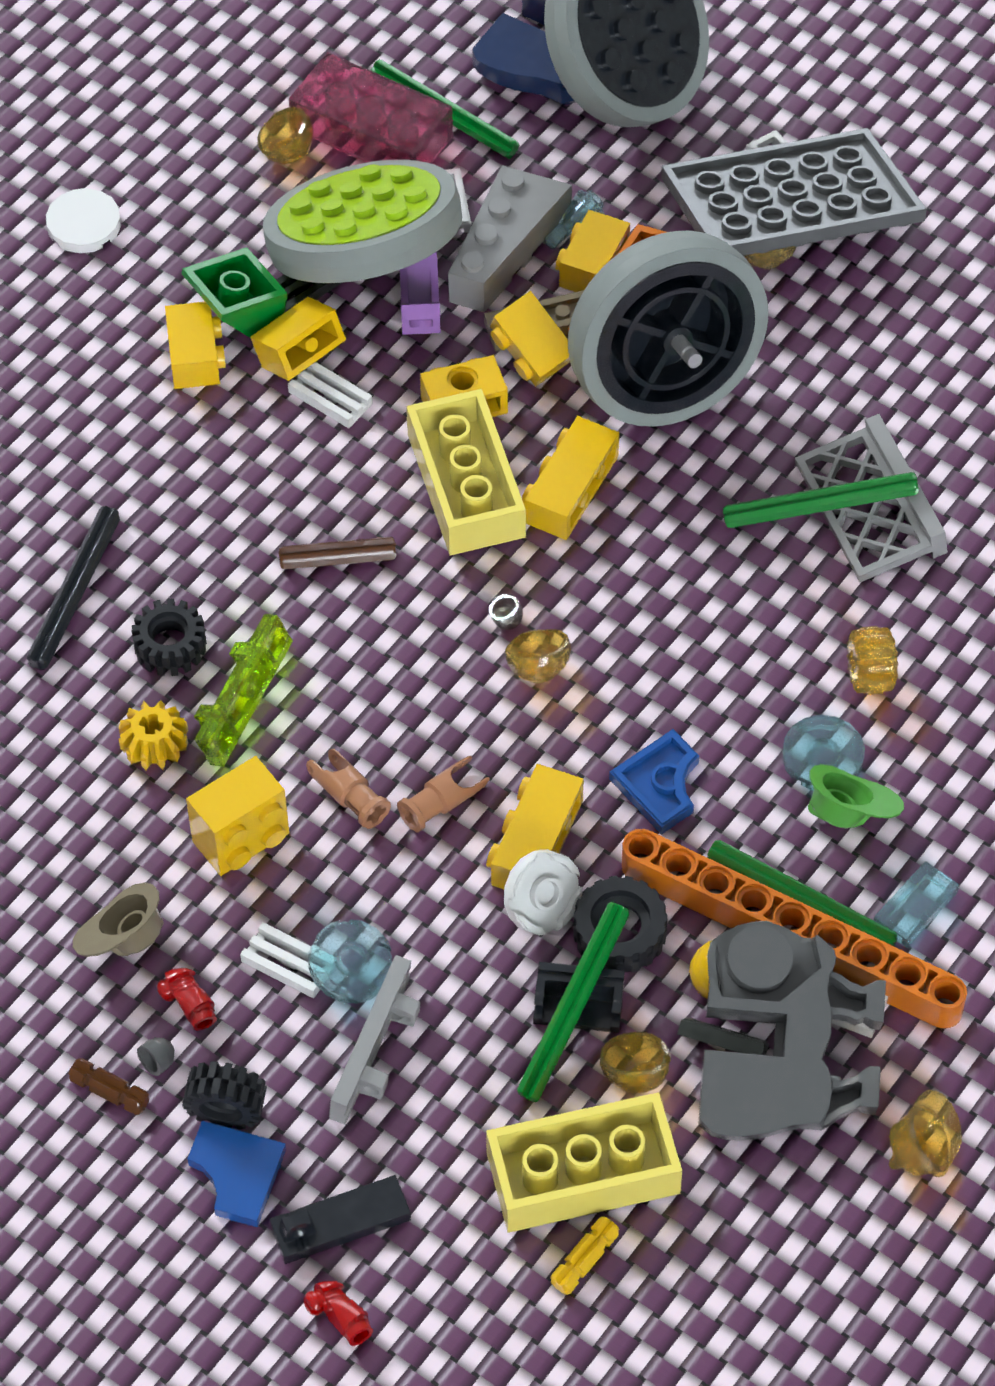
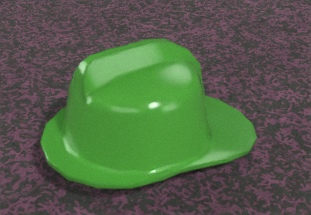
(848, 799)

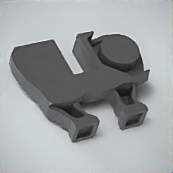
(788, 981)

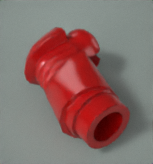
(193, 1000)
(341, 1311)

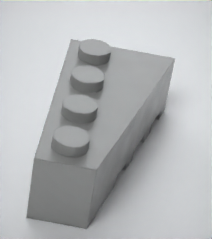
(505, 234)

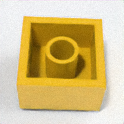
(238, 816)

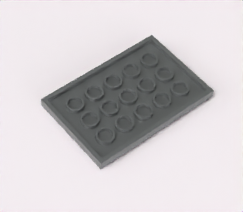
(794, 192)

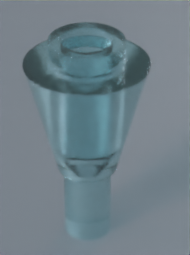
(574, 213)

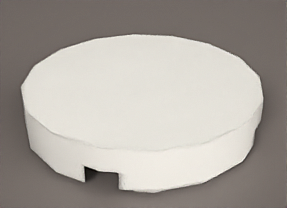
(83, 220)
(542, 892)

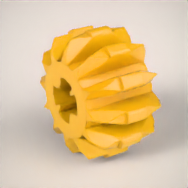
(153, 735)

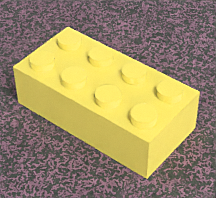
(466, 472)
(583, 1162)

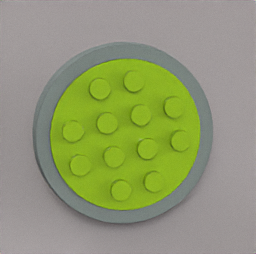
(362, 221)

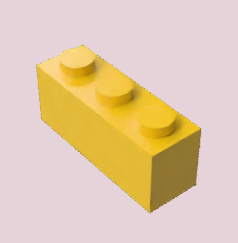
(570, 477)
(540, 822)

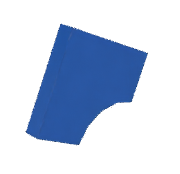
(657, 780)
(239, 1168)

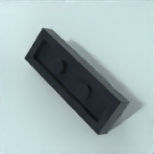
(340, 1219)

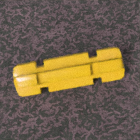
(584, 1255)

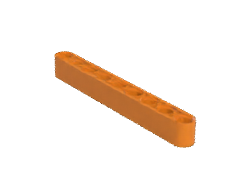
(743, 892)

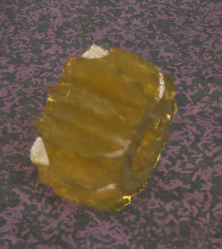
(872, 660)

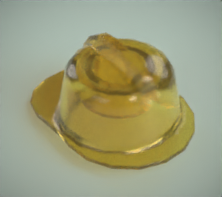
(926, 1137)

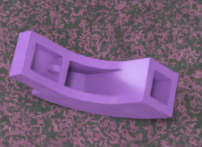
(420, 297)

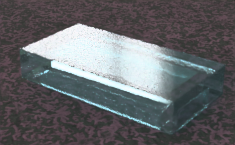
(917, 903)

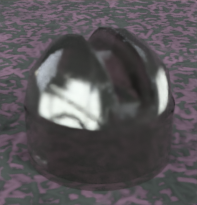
(506, 612)

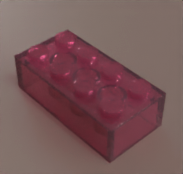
(372, 113)

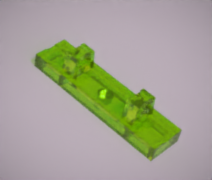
(254, 669)

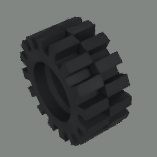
(169, 618)
(224, 1095)

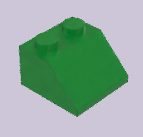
(238, 290)

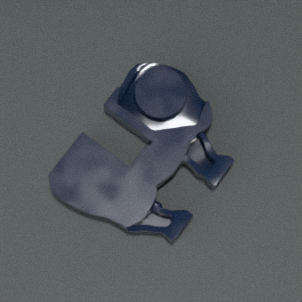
(519, 56)

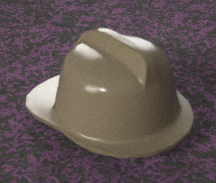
(124, 925)

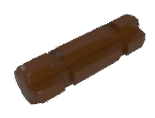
(109, 1086)

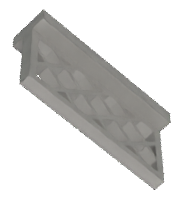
(915, 509)

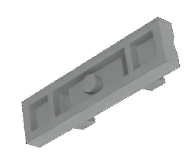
(358, 1074)

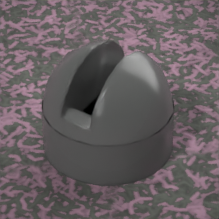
(156, 1055)

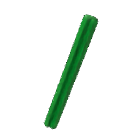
(462, 118)
(821, 499)
(771, 877)
(573, 1002)

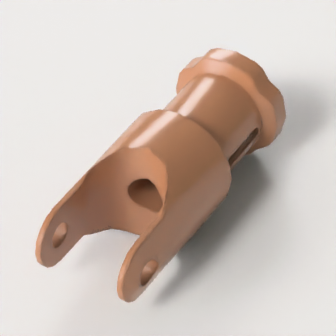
(350, 790)
(437, 797)

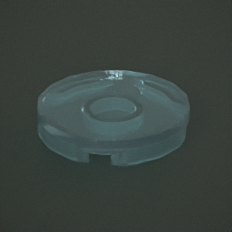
(822, 741)
(349, 961)

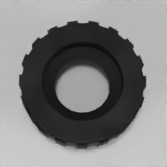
(633, 896)

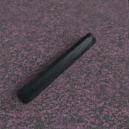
(73, 588)

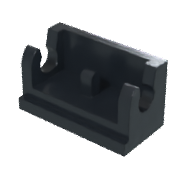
(602, 1008)

